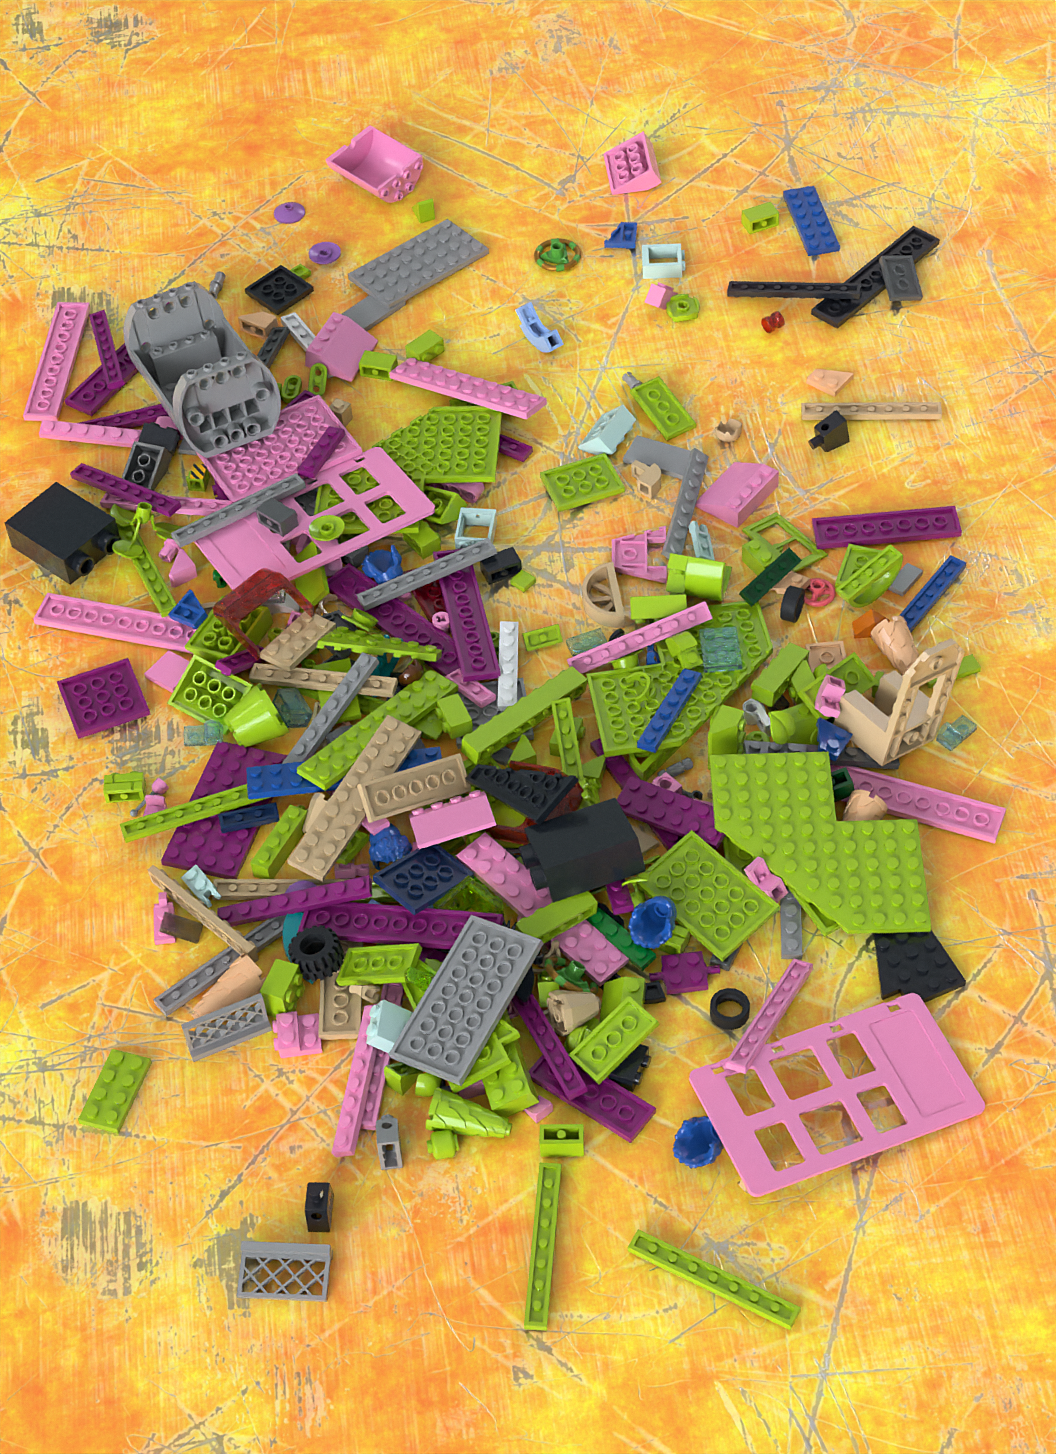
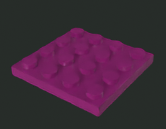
(103, 698)

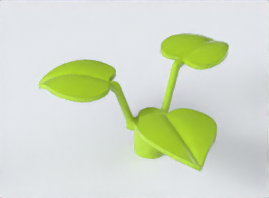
(142, 516)
(783, 726)
(637, 896)

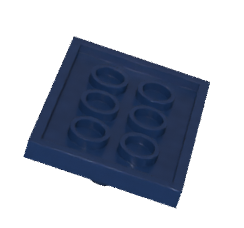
(422, 877)

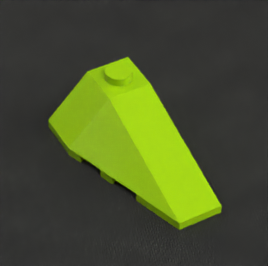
(446, 505)

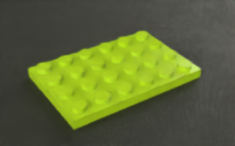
(709, 895)

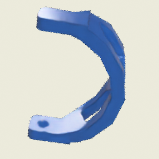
(651, 653)

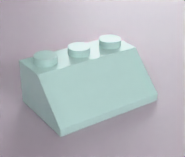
(608, 431)

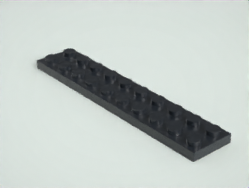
(838, 311)

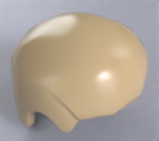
(730, 431)

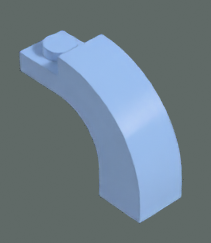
(535, 331)

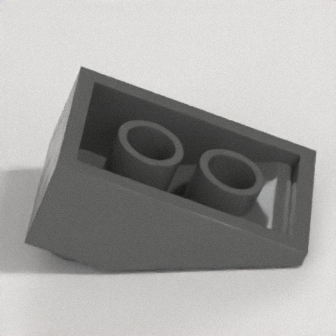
(146, 465)

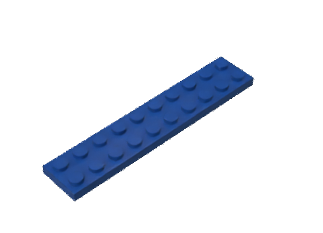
(283, 778)

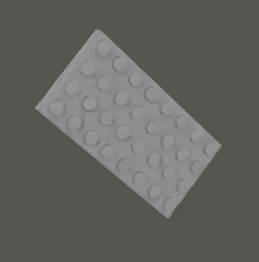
(418, 263)
(466, 1000)

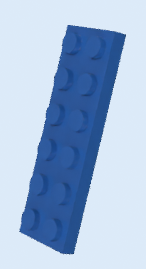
(811, 221)

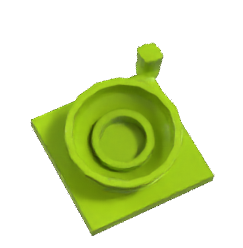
(363, 620)
(429, 726)

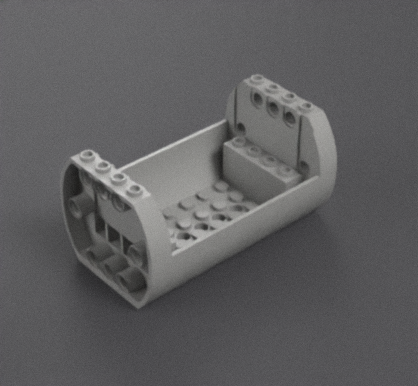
(201, 370)

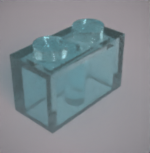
(292, 708)

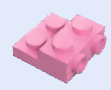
(297, 1034)

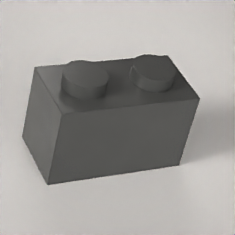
(277, 517)

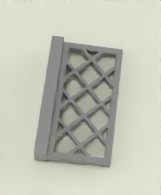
(225, 1036)
(290, 1252)

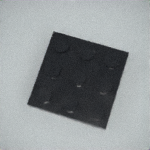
(279, 290)

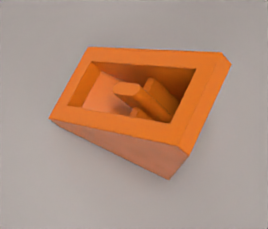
(864, 624)

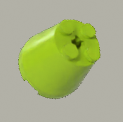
(255, 719)

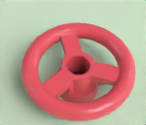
(818, 589)

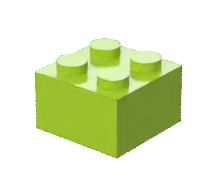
(282, 988)

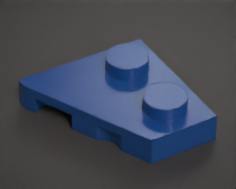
(623, 236)
(189, 611)
(831, 738)

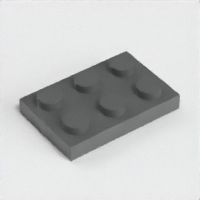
(901, 278)

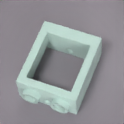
(662, 270)
(468, 516)

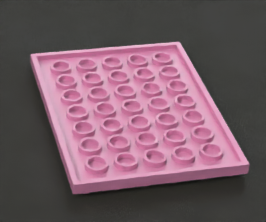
(279, 455)

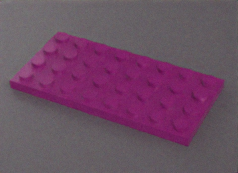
(202, 840)

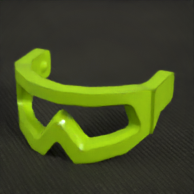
(645, 696)

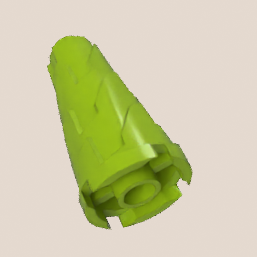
(464, 1117)

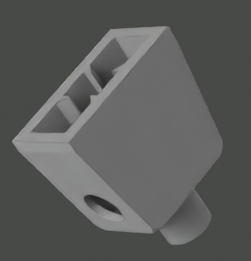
(388, 1133)

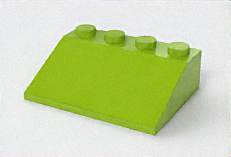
(214, 641)
(207, 692)

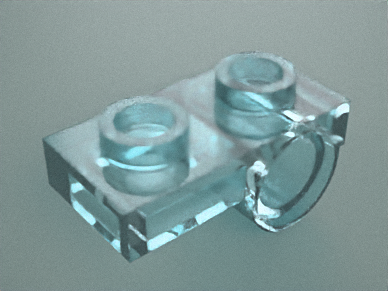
(204, 734)
(953, 734)

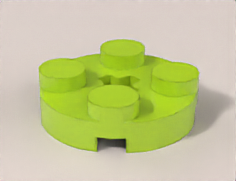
(690, 309)

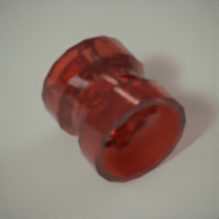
(772, 322)

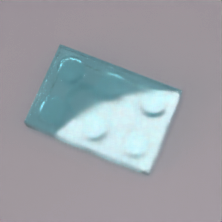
(720, 649)

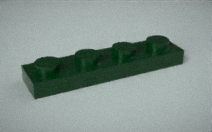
(770, 577)

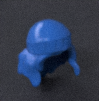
(383, 565)
(388, 846)
(653, 922)
(697, 1143)

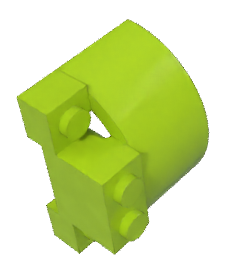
(697, 577)

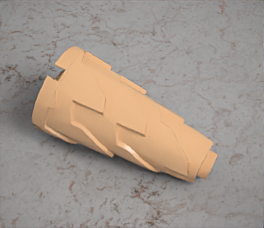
(896, 643)
(863, 807)
(235, 985)

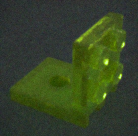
(469, 895)

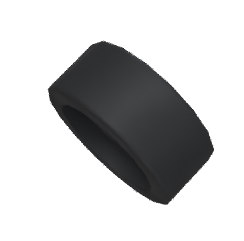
(792, 604)
(734, 995)

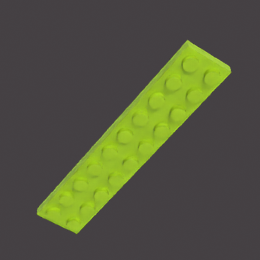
(407, 706)

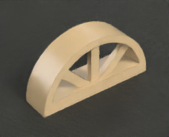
(603, 616)

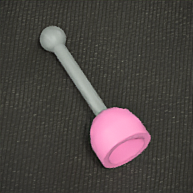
(158, 787)

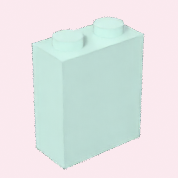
(386, 1025)

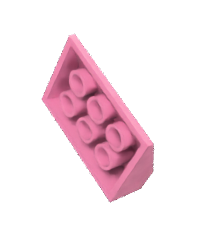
(632, 166)
(340, 347)
(739, 492)
(451, 819)

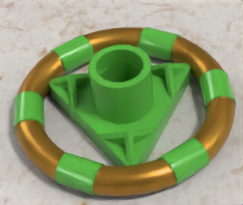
(557, 255)
(571, 975)

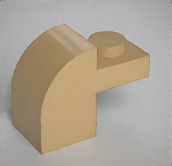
(647, 478)

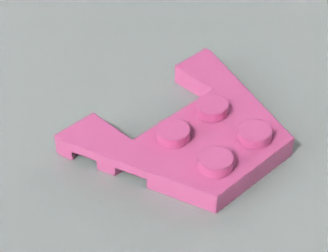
(630, 555)

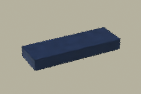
(248, 817)

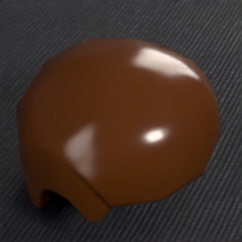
(412, 673)

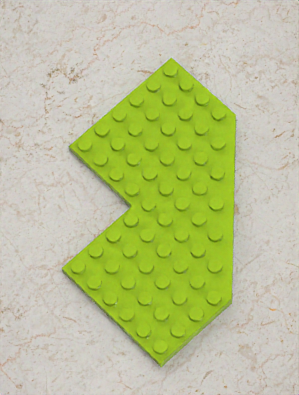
(440, 447)
(624, 721)
(853, 871)

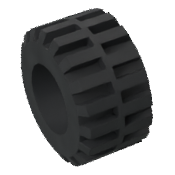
(327, 948)

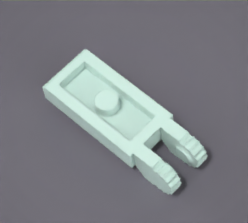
(701, 541)
(200, 885)

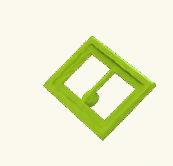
(777, 549)

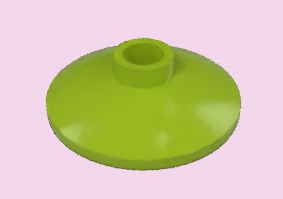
(326, 528)

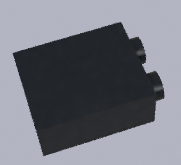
(63, 533)
(582, 850)

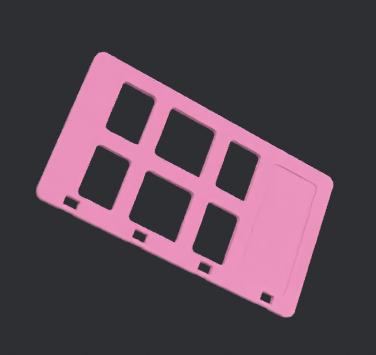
(249, 546)
(908, 1060)

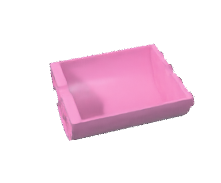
(378, 164)

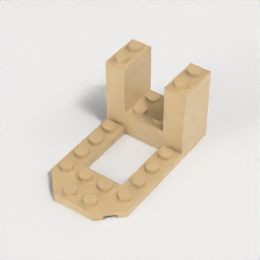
(902, 713)

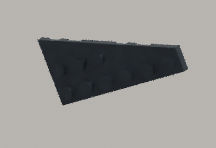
(525, 791)

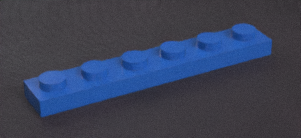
(932, 591)
(669, 710)

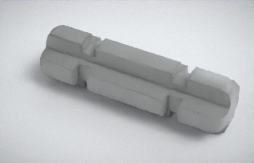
(677, 768)

